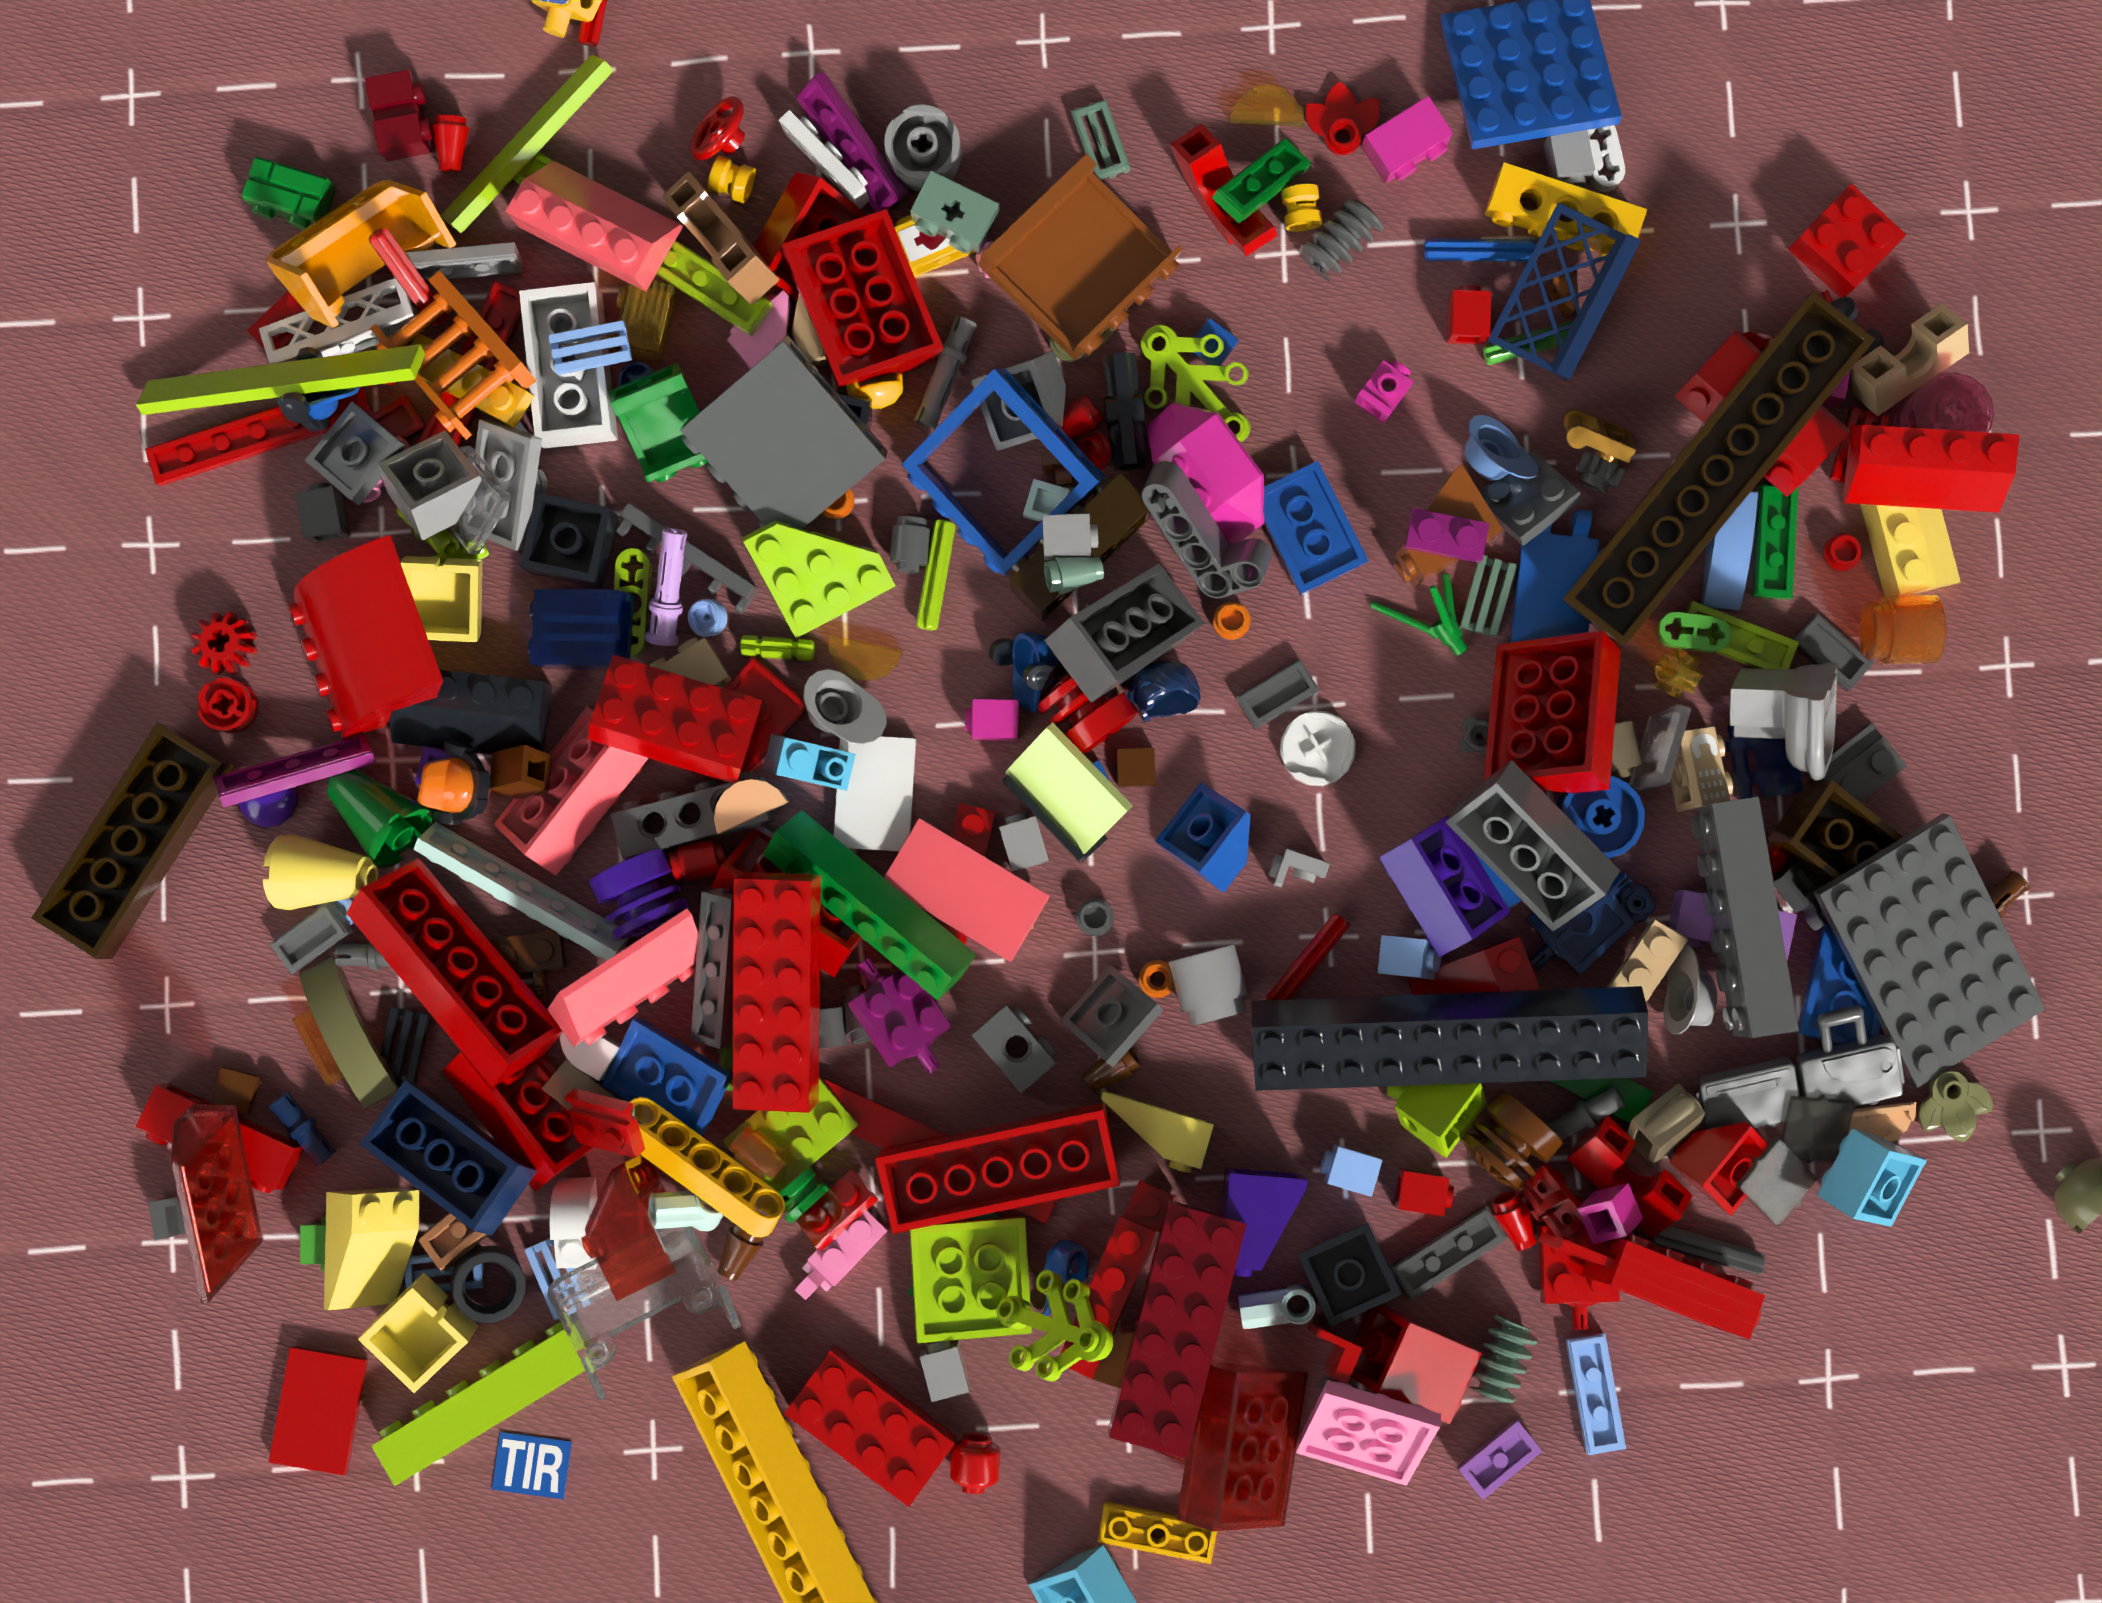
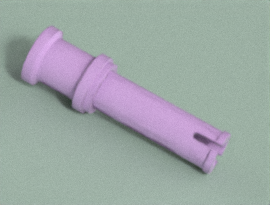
(666, 603)

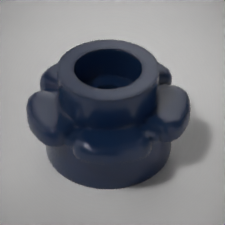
(1639, 893)

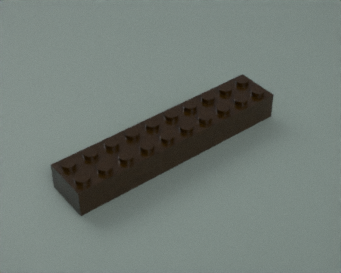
(1717, 468)

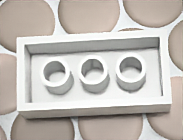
(576, 404)

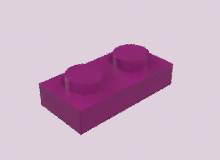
(1446, 535)

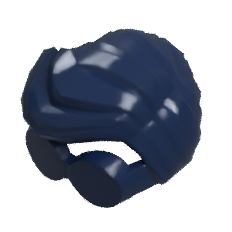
(1164, 690)

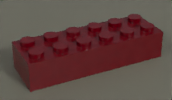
(1176, 1329)

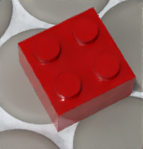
(1846, 241)

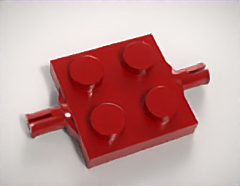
(1563, 1281)

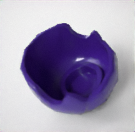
(270, 809)

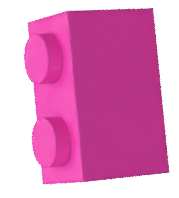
(1407, 140)

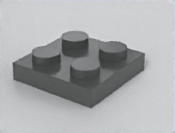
(352, 451)
(1532, 504)
(1111, 1015)

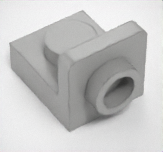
(1303, 865)

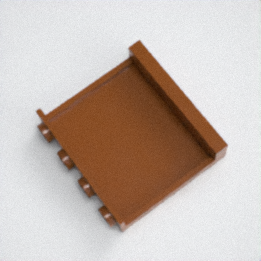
(1078, 260)

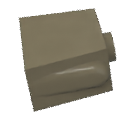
(1665, 1124)

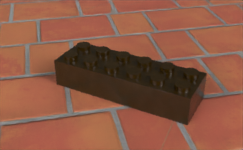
(132, 842)

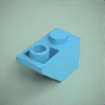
(809, 762)

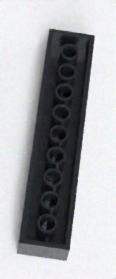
(1450, 1038)

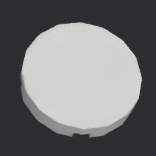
(1317, 748)

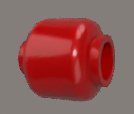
(975, 1463)

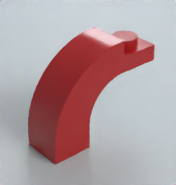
(1205, 171)

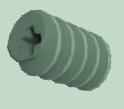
(1504, 1360)

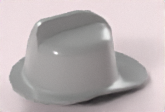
(843, 707)
(1689, 995)

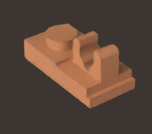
(449, 1241)

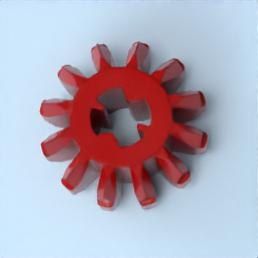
(213, 636)

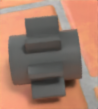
(1599, 473)

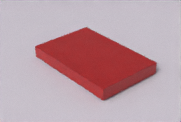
(778, 709)
(318, 1410)

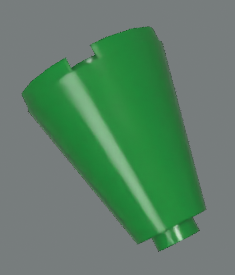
(378, 816)

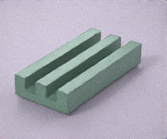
(1110, 170)
(1495, 565)

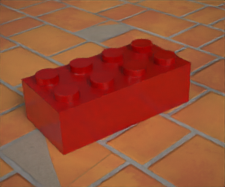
(674, 719)
(871, 1425)

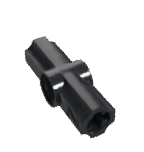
(1124, 411)

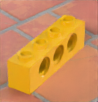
(1516, 183)

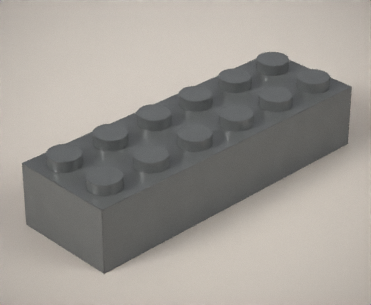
(1744, 918)

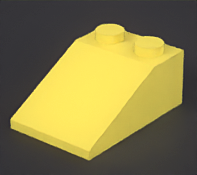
(368, 1245)

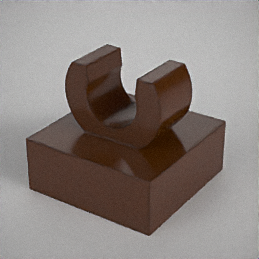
(1050, 464)

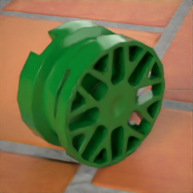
(802, 1194)

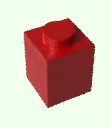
(1469, 315)
(1423, 1192)

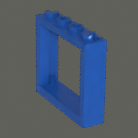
(1042, 427)

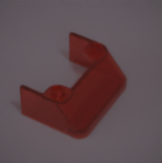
(623, 1232)

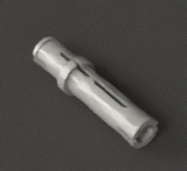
(945, 372)

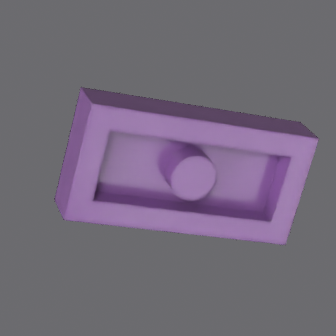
(1499, 1459)

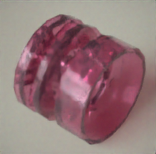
(1958, 394)

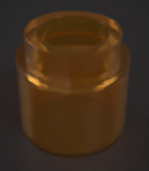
(1903, 629)

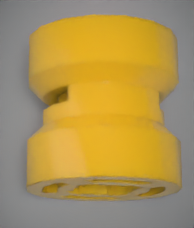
(731, 179)
(1301, 207)

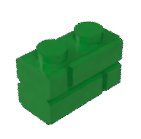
(287, 193)

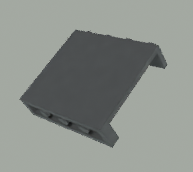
(784, 439)

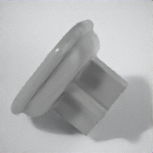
(1791, 707)

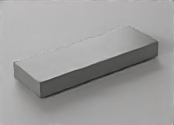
(468, 261)

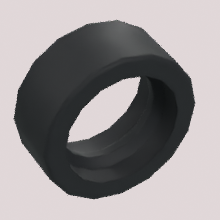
(499, 1311)

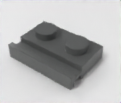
(1864, 763)

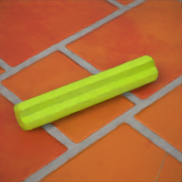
(935, 575)

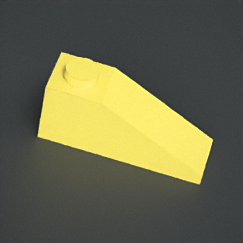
(1170, 1133)

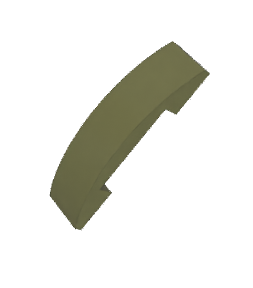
(346, 1034)

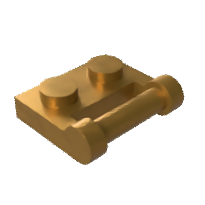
(1609, 439)

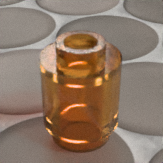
(758, 1153)

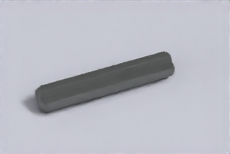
(1710, 1249)

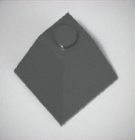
(1043, 381)

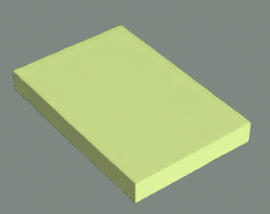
(1068, 788)

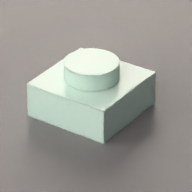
(1043, 499)

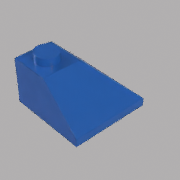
(1209, 837)

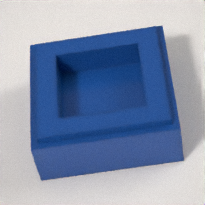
(1229, 340)

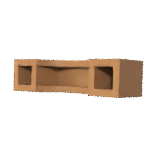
(721, 237)

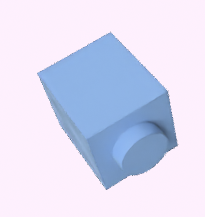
(1408, 957)
(1351, 1169)

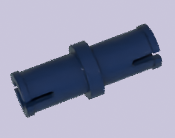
(302, 1129)

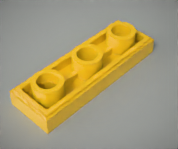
(1132, 1529)

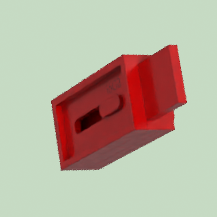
(1669, 1281)

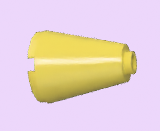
(313, 872)

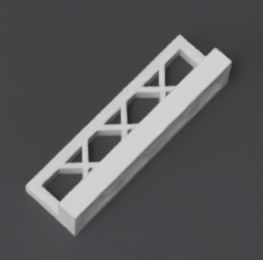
(349, 336)

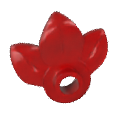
(1342, 115)

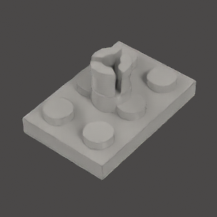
(514, 462)

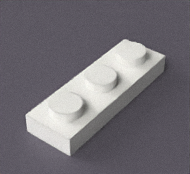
(825, 158)

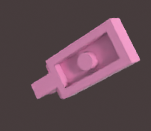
(841, 1255)

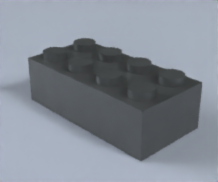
(1124, 632)
(1532, 846)

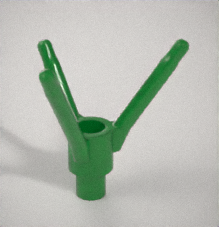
(1445, 628)

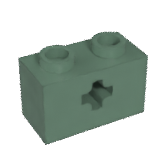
(942, 197)

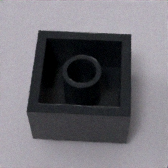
(569, 540)
(1350, 1273)

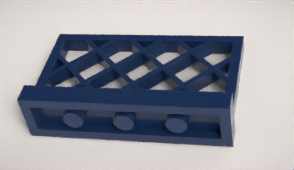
(1594, 305)

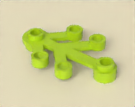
(1190, 376)
(1090, 1341)

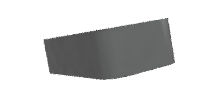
(1212, 562)

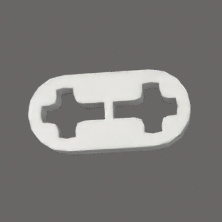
(1613, 159)

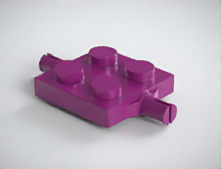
(898, 1017)

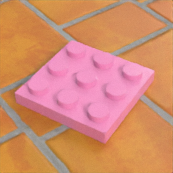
(1368, 1432)

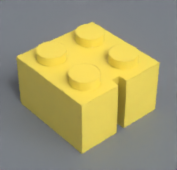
(447, 596)
(418, 1333)

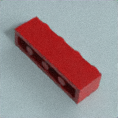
(268, 1154)

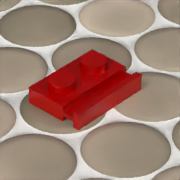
(605, 1123)

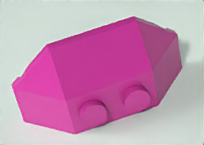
(1214, 465)

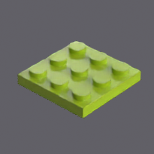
(964, 1274)

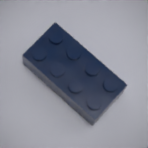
(448, 1158)

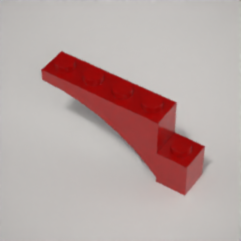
(1124, 1262)

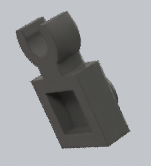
(1797, 888)

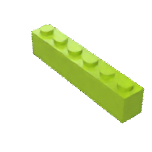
(477, 1406)

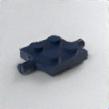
(1586, 934)

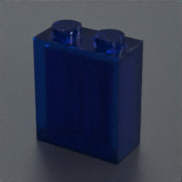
(580, 628)

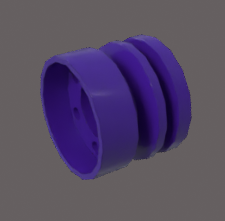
(638, 894)

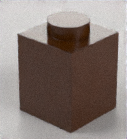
(520, 771)

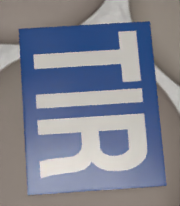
(531, 1465)

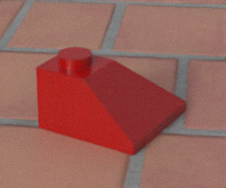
(1717, 1160)

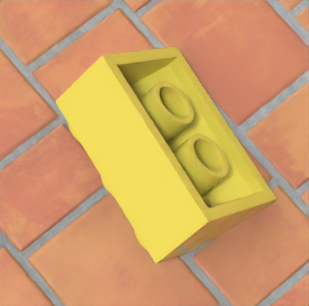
(1910, 548)

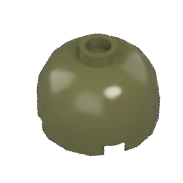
(2079, 1193)

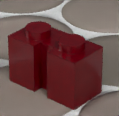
(399, 115)

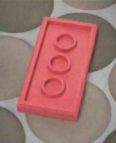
(966, 890)

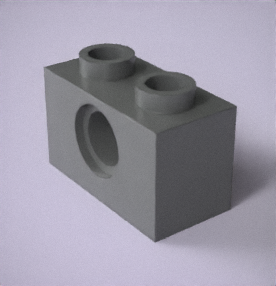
(1019, 1070)

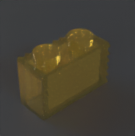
(646, 319)

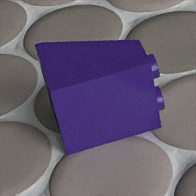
(1266, 1205)

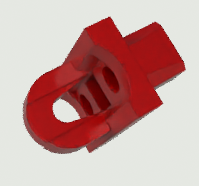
(1550, 1190)

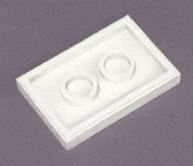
(879, 796)

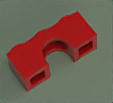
(1601, 1159)

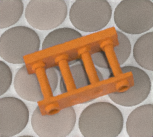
(486, 345)

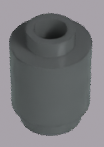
(909, 544)

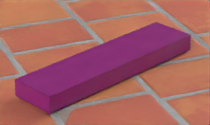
(847, 135)
(294, 770)

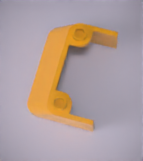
(336, 249)

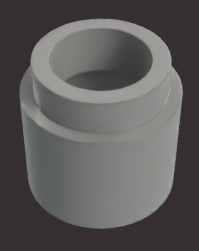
(1209, 984)

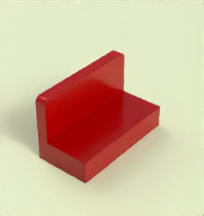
(1342, 1356)

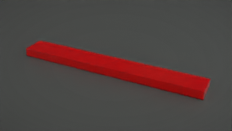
(892, 1129)

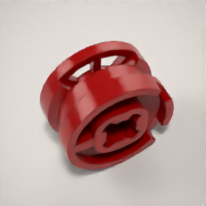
(227, 705)

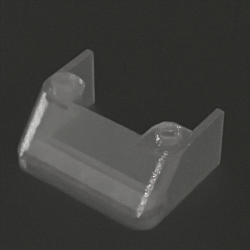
(594, 1316)

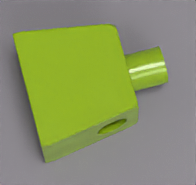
(1438, 1112)

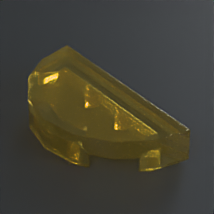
(1268, 106)
(863, 660)

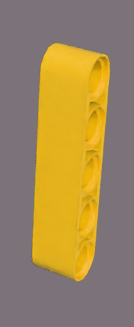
(720, 1172)

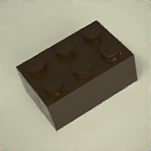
(1830, 831)

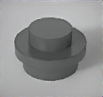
(1095, 917)

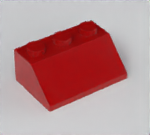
(803, 209)

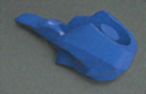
(1069, 1261)

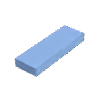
(1595, 1393)

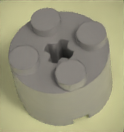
(918, 127)

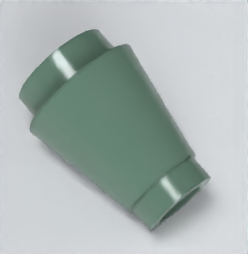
(1070, 573)

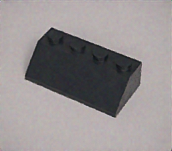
(477, 711)

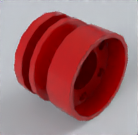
(1089, 721)

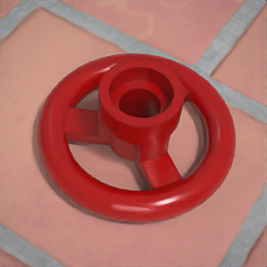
(722, 134)

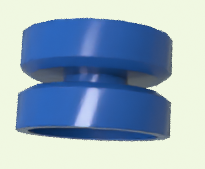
(1619, 811)

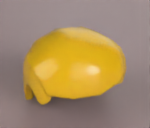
(881, 391)

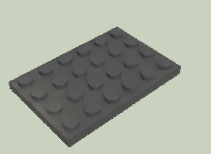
(1929, 949)

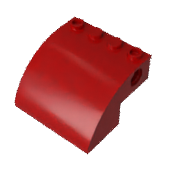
(365, 638)

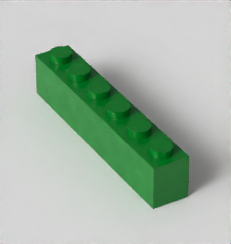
(871, 905)

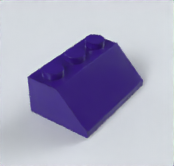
(1444, 886)

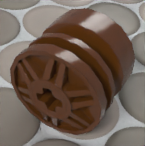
(1510, 1141)

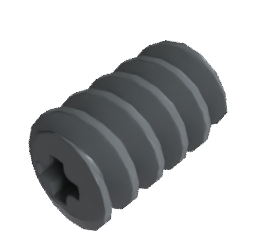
(1339, 237)

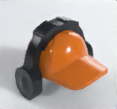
(456, 785)

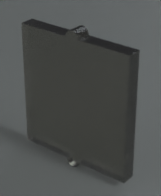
(1816, 1127)
(1776, 1181)

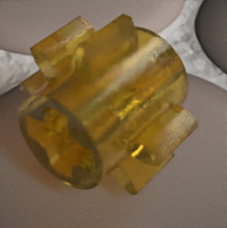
(1677, 673)

